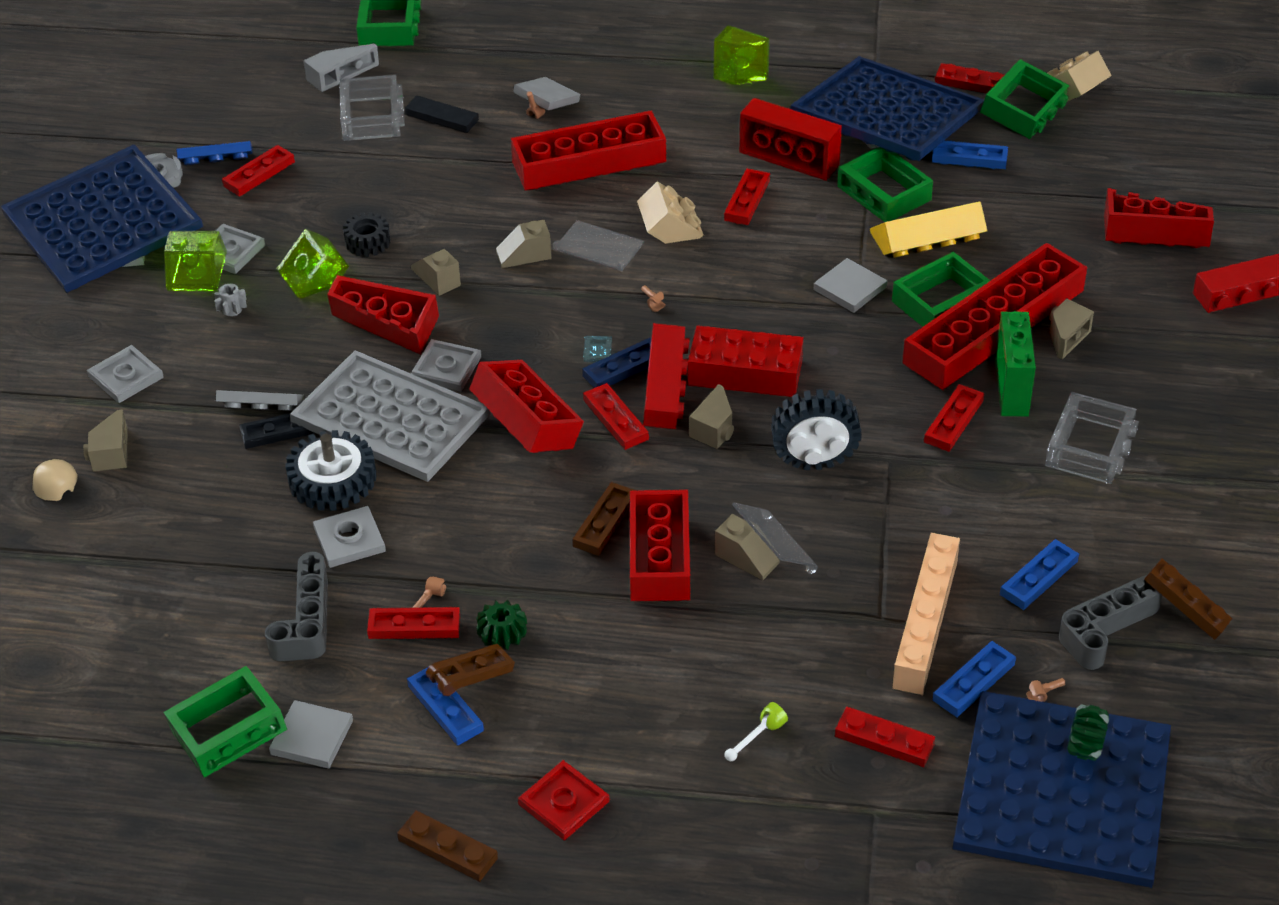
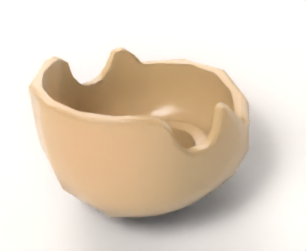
(53, 479)

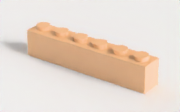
(926, 614)

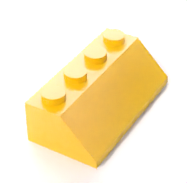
(929, 229)

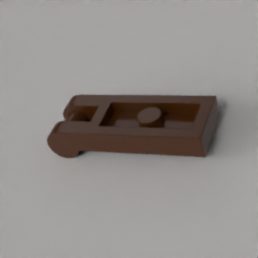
(469, 668)

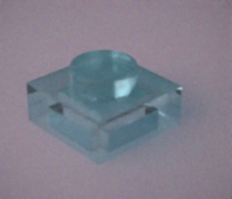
(597, 348)

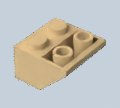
(1082, 74)
(669, 215)

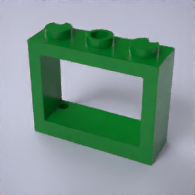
(388, 33)
(1036, 82)
(854, 182)
(945, 268)
(1013, 372)
(238, 738)

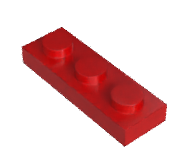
(967, 78)
(258, 170)
(747, 197)
(616, 416)
(954, 417)
(413, 623)
(885, 736)

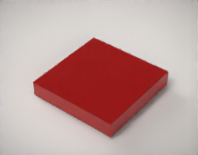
(563, 800)

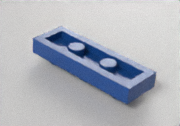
(215, 152)
(970, 154)
(1039, 574)
(973, 678)
(449, 711)

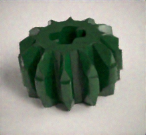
(501, 624)
(1088, 732)

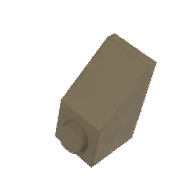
(525, 245)
(439, 271)
(1069, 326)
(712, 419)
(108, 443)
(744, 548)

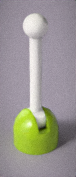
(771, 718)

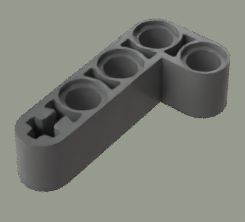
(1088, 624)
(307, 634)

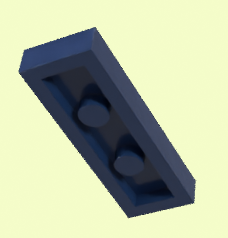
(619, 365)

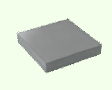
(547, 93)
(240, 247)
(850, 285)
(447, 364)
(125, 373)
(312, 734)

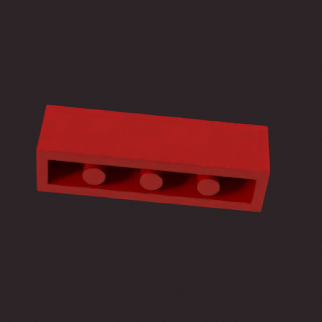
(1238, 283)
(664, 376)

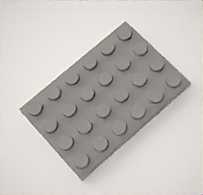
(397, 413)

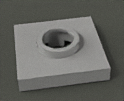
(342, 549)

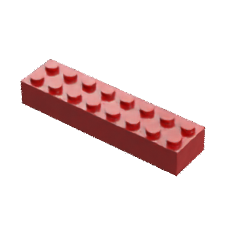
(970, 329)

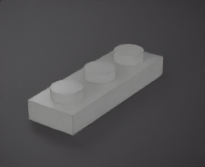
(258, 399)

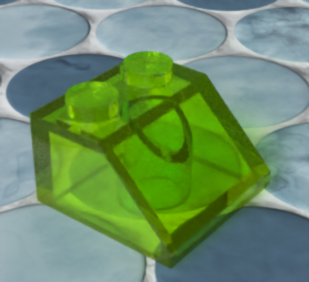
(740, 56)
(194, 260)
(311, 264)

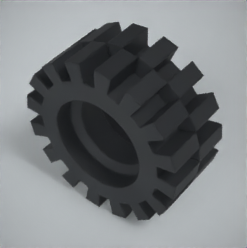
(377, 234)

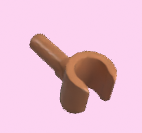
(534, 109)
(654, 301)
(433, 586)
(1038, 690)

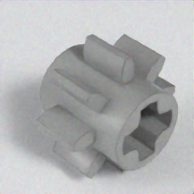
(230, 300)

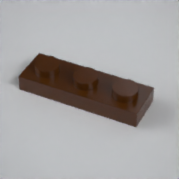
(603, 519)
(1188, 598)
(447, 845)

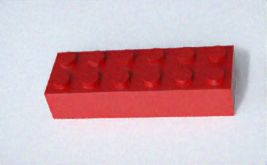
(588, 150)

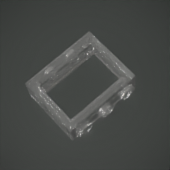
(371, 89)
(1086, 462)

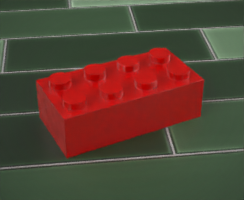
(790, 139)
(745, 361)
(526, 406)
(659, 545)

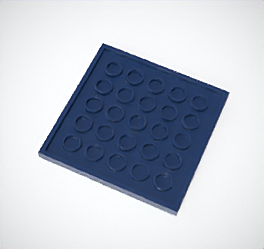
(889, 107)
(100, 217)
(1058, 811)

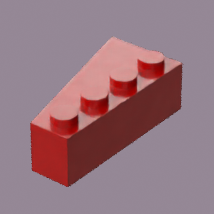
(1156, 221)
(385, 310)

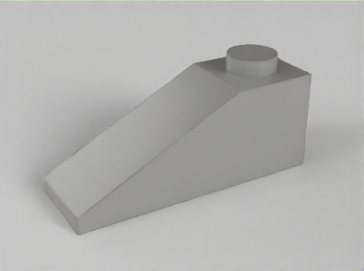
(329, 66)

